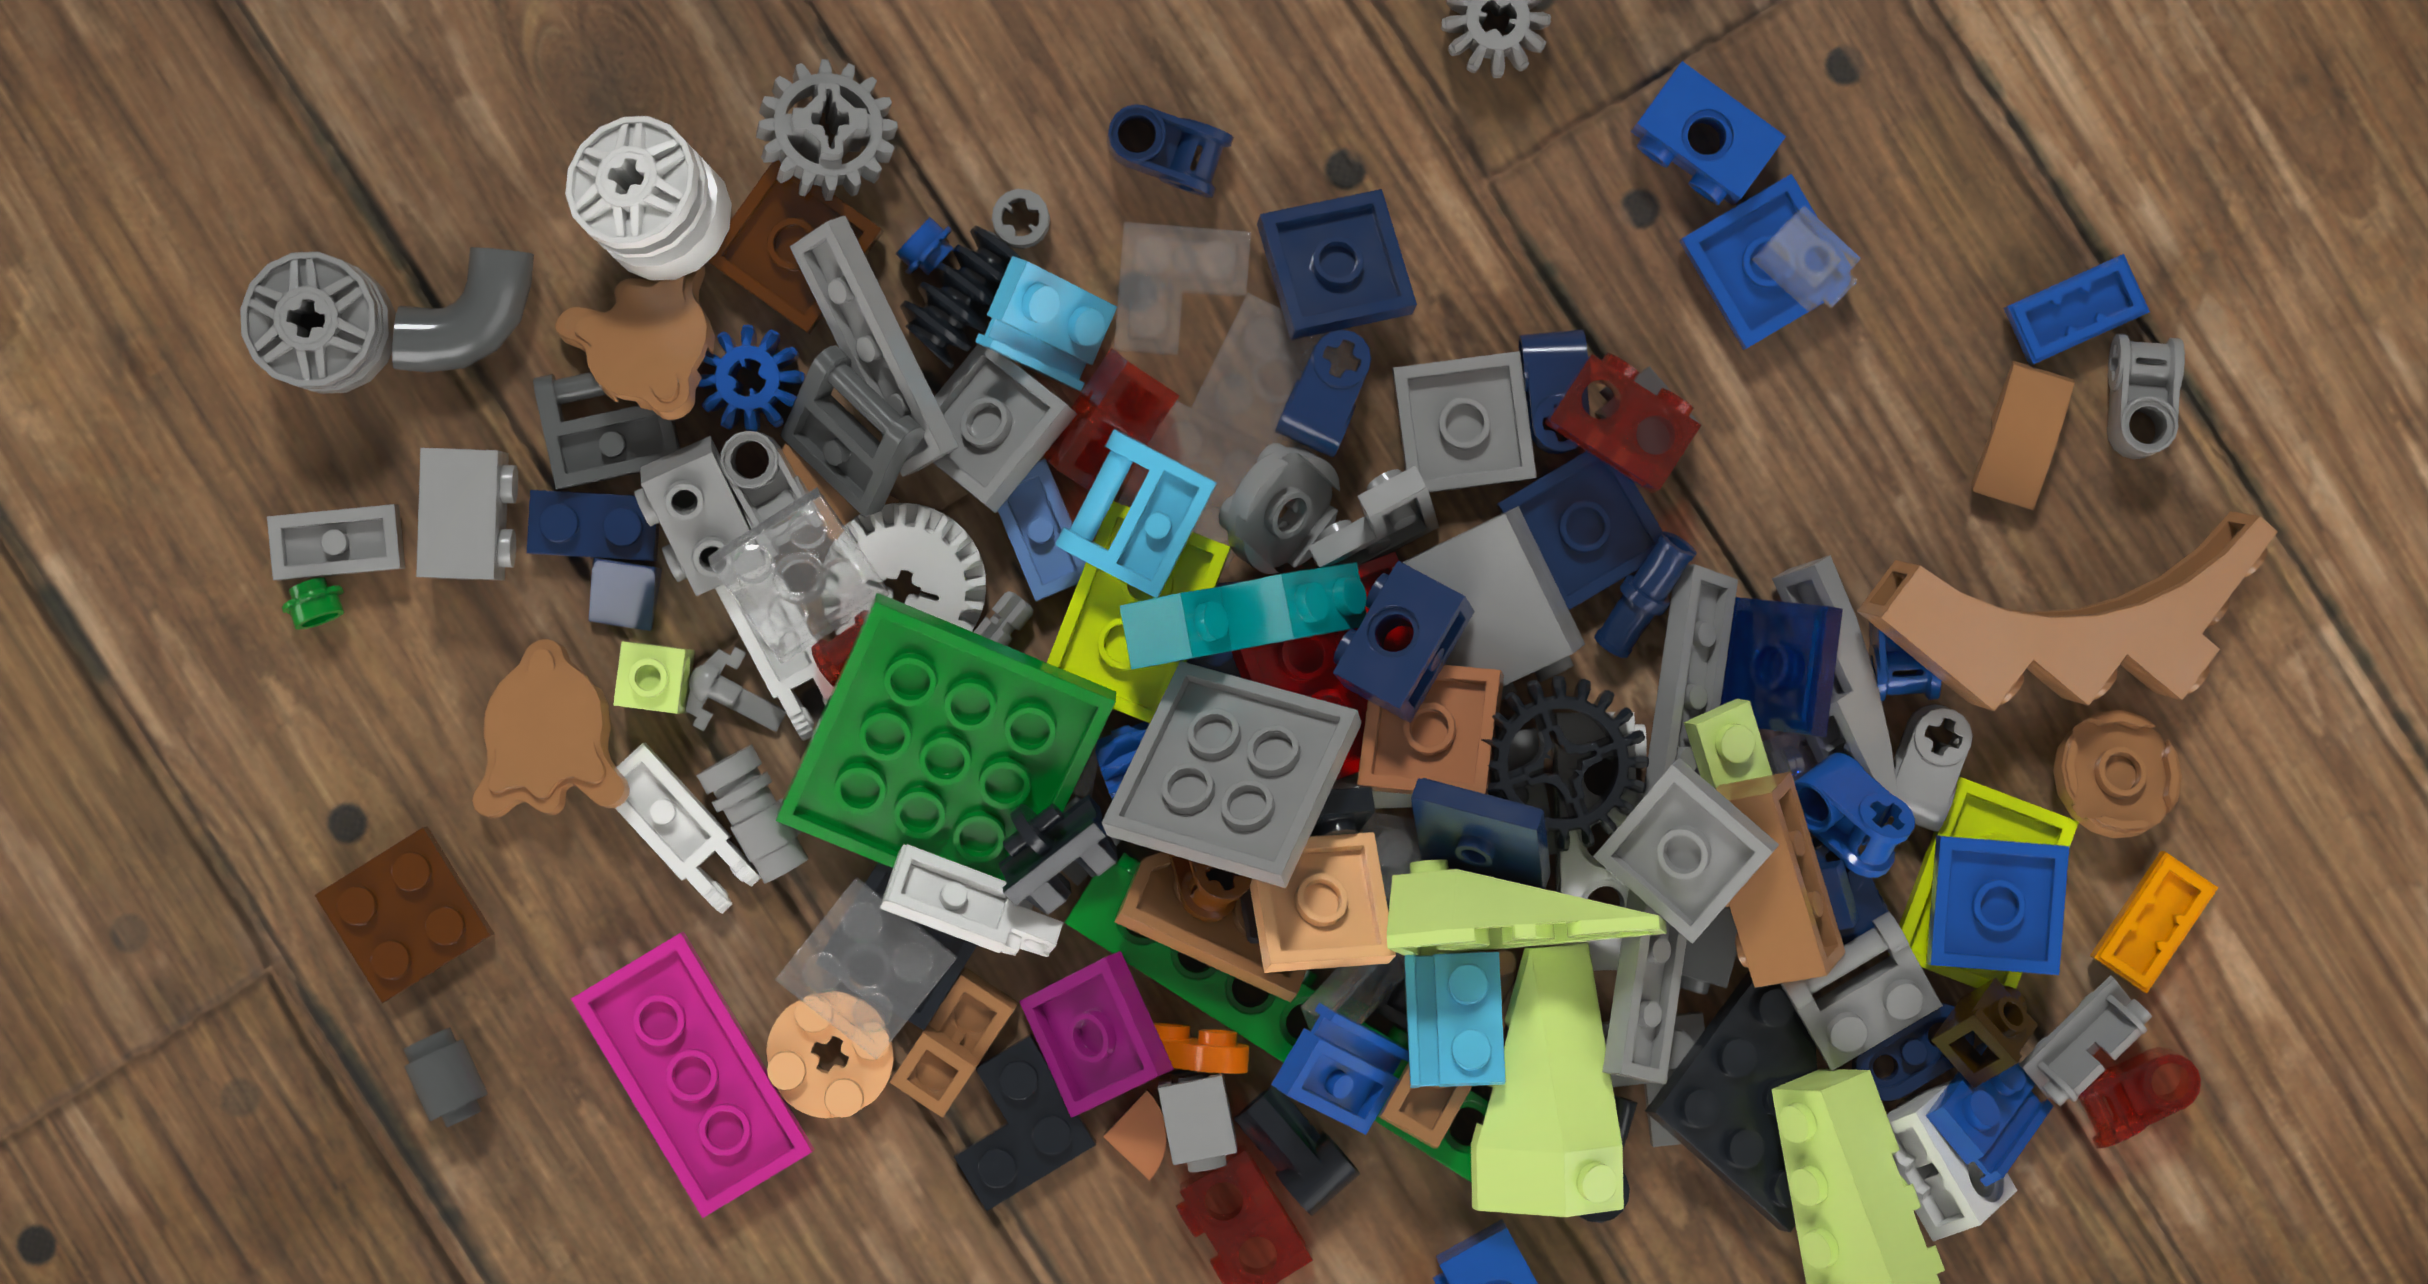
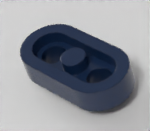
(1913, 1057)

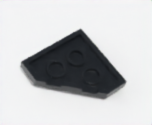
(1723, 1095)

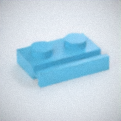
(1046, 323)
(1454, 1019)

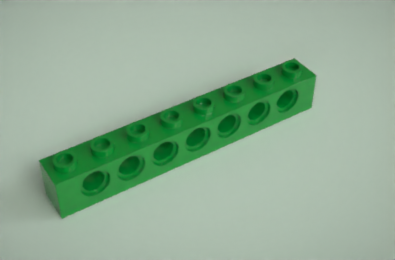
(1212, 993)

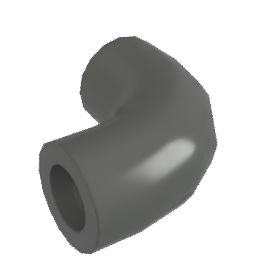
(473, 324)

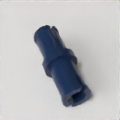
(1645, 594)

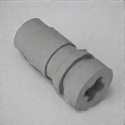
(753, 812)

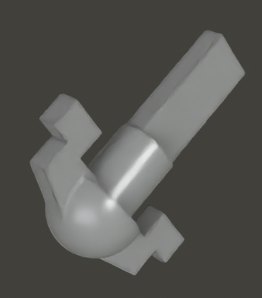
(708, 683)

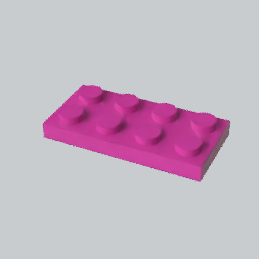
(692, 1074)

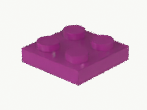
(1096, 1034)

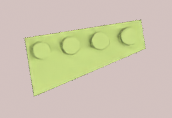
(1845, 1186)

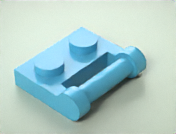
(1155, 524)

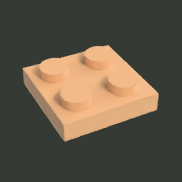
(1329, 911)

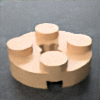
(807, 1086)

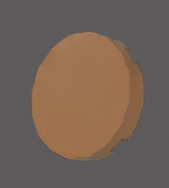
(2117, 774)

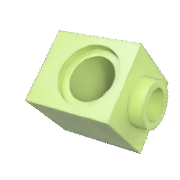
(653, 677)

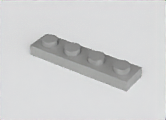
(870, 333)

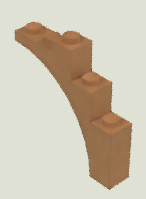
(2077, 650)

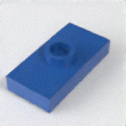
(2076, 309)

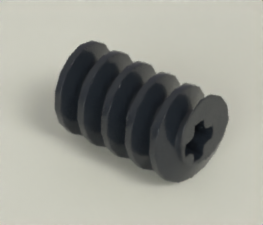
(961, 297)

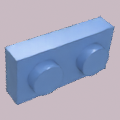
(1033, 524)

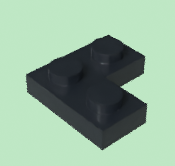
(1037, 1128)

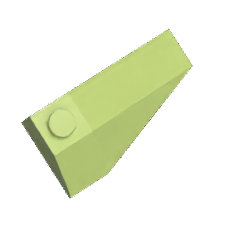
(1470, 912)

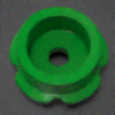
(313, 603)

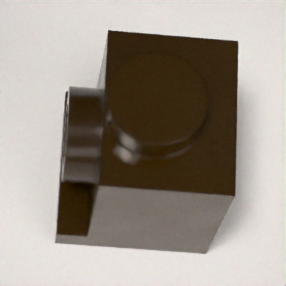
(1999, 1020)

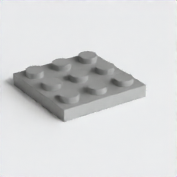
(1232, 774)

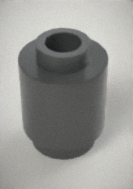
(444, 1077)

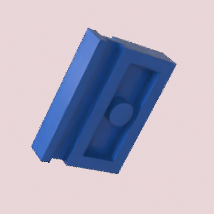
(1341, 1069)
(1991, 1120)

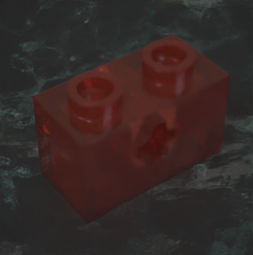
(1115, 398)

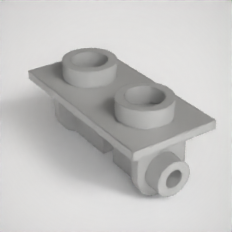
(2064, 1060)

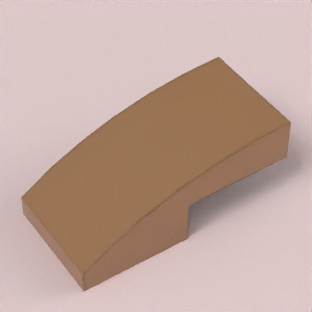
(2023, 435)
(954, 1042)

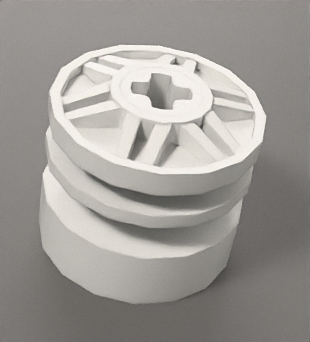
(648, 198)

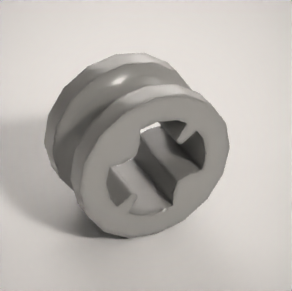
(1007, 232)

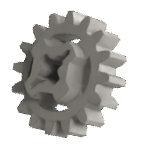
(802, 134)

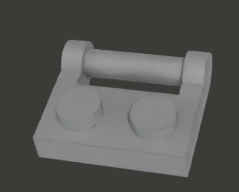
(1871, 1003)

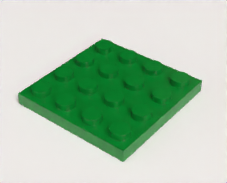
(940, 742)

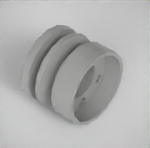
(328, 358)

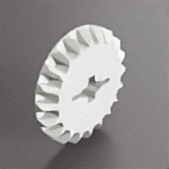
(933, 550)

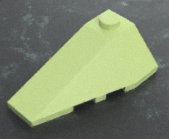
(1554, 1124)

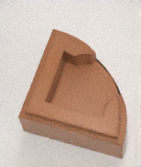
(1141, 1134)

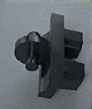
(1048, 845)

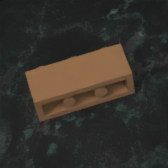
(1784, 908)

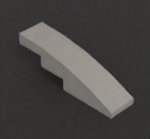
(1856, 709)

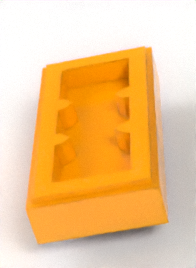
(2153, 921)

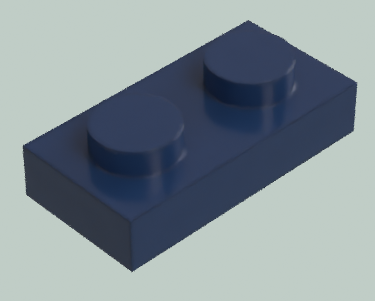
(589, 526)

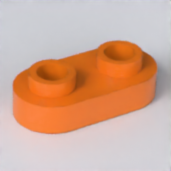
(1209, 1052)

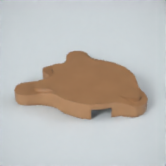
(646, 343)
(546, 734)

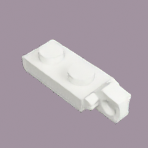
(965, 904)

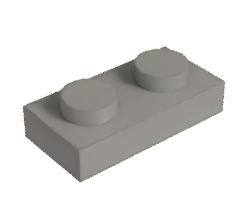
(336, 542)

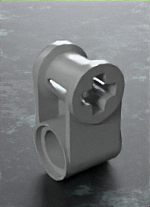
(2144, 389)
(769, 492)
(1928, 777)

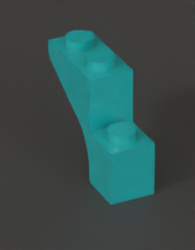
(1243, 615)

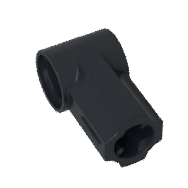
(1306, 1160)

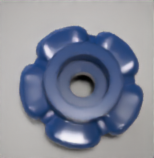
(925, 247)

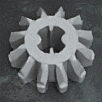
(1493, 44)

